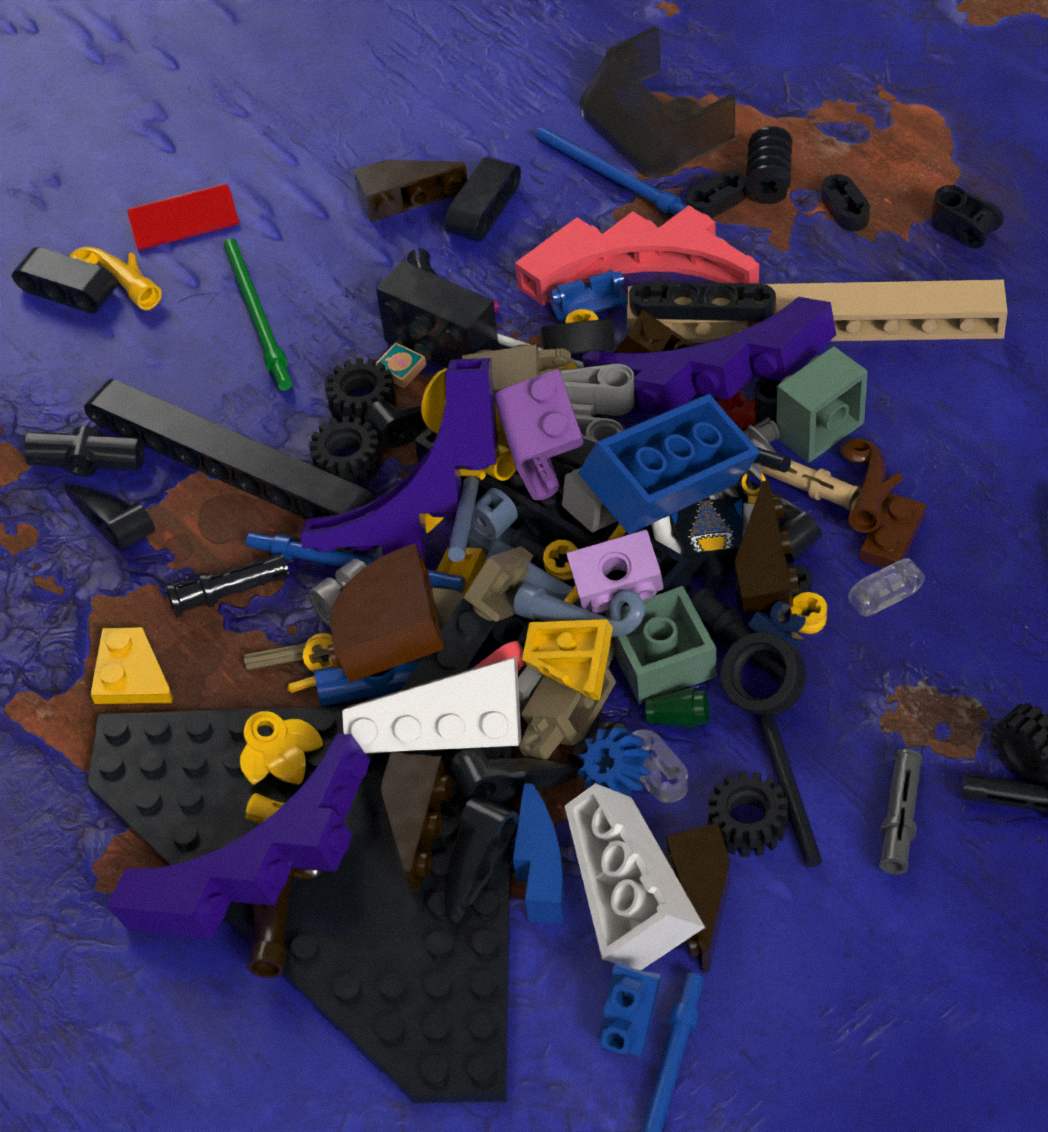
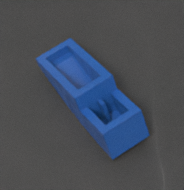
(539, 860)

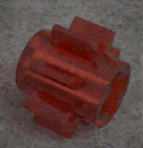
(739, 410)

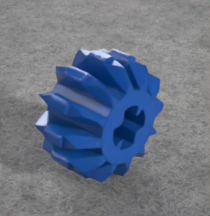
(614, 761)

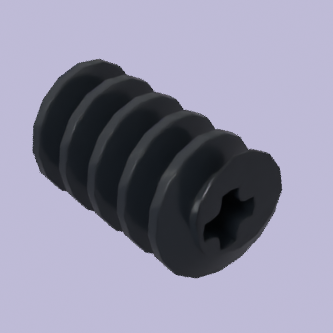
(769, 164)

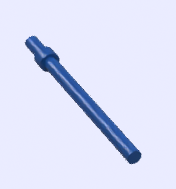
(664, 201)
(291, 548)
(682, 1023)

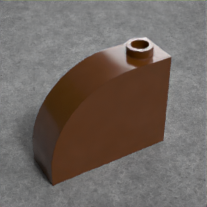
(385, 616)

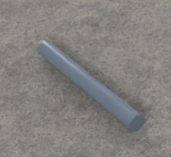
(463, 519)

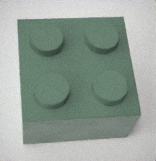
(821, 403)
(667, 648)

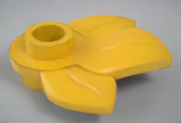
(279, 753)

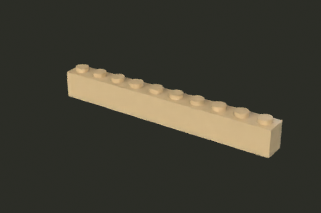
(878, 310)

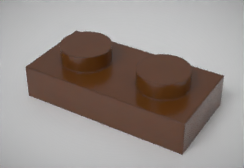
(896, 532)

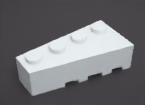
(627, 880)

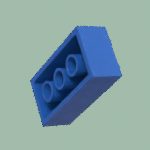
(668, 463)

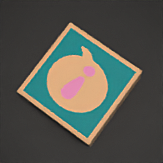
(403, 364)

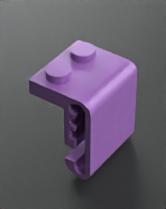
(537, 427)

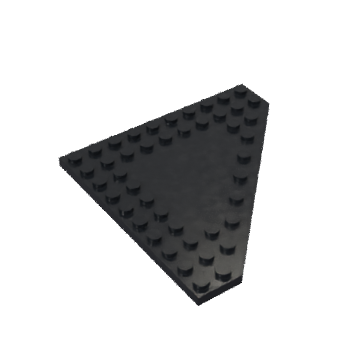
(366, 951)

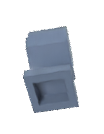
(491, 520)

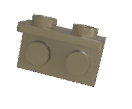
(497, 583)

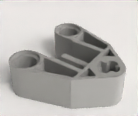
(602, 392)

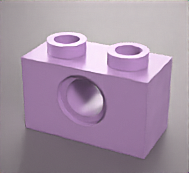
(627, 553)

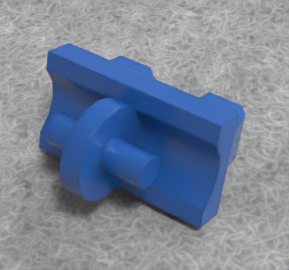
(629, 1009)

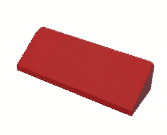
(182, 216)

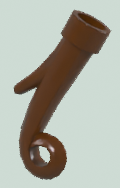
(867, 508)

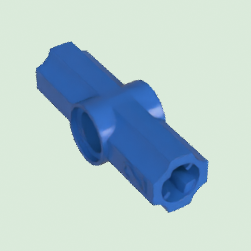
(335, 688)

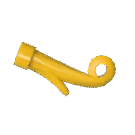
(139, 288)

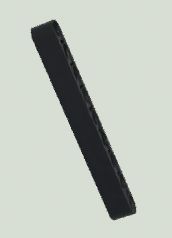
(223, 453)

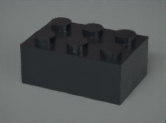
(435, 315)

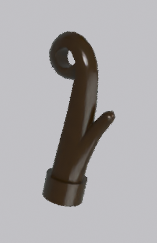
(268, 952)

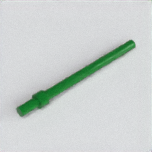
(274, 356)

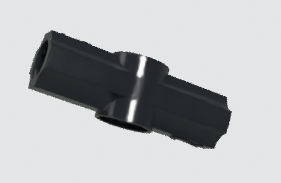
(84, 451)

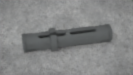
(896, 851)

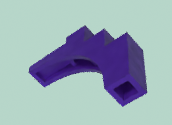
(725, 365)
(434, 487)
(253, 869)

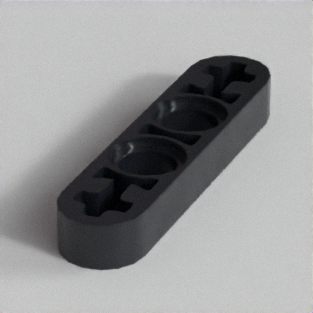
(702, 295)

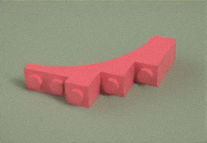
(633, 245)

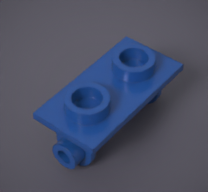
(600, 294)

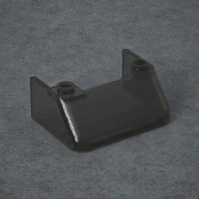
(641, 128)

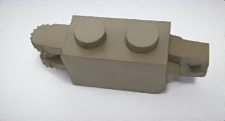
(521, 363)
(560, 715)

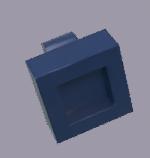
(776, 624)

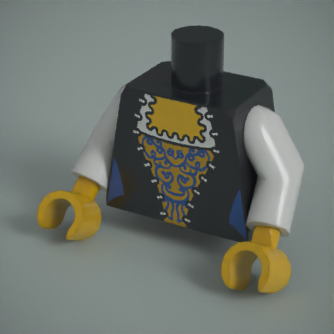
(709, 534)

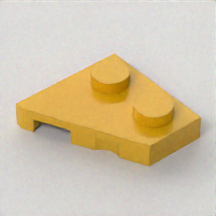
(570, 653)
(128, 670)

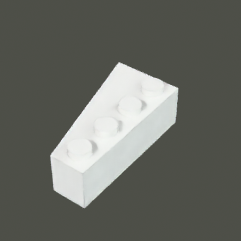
(446, 713)

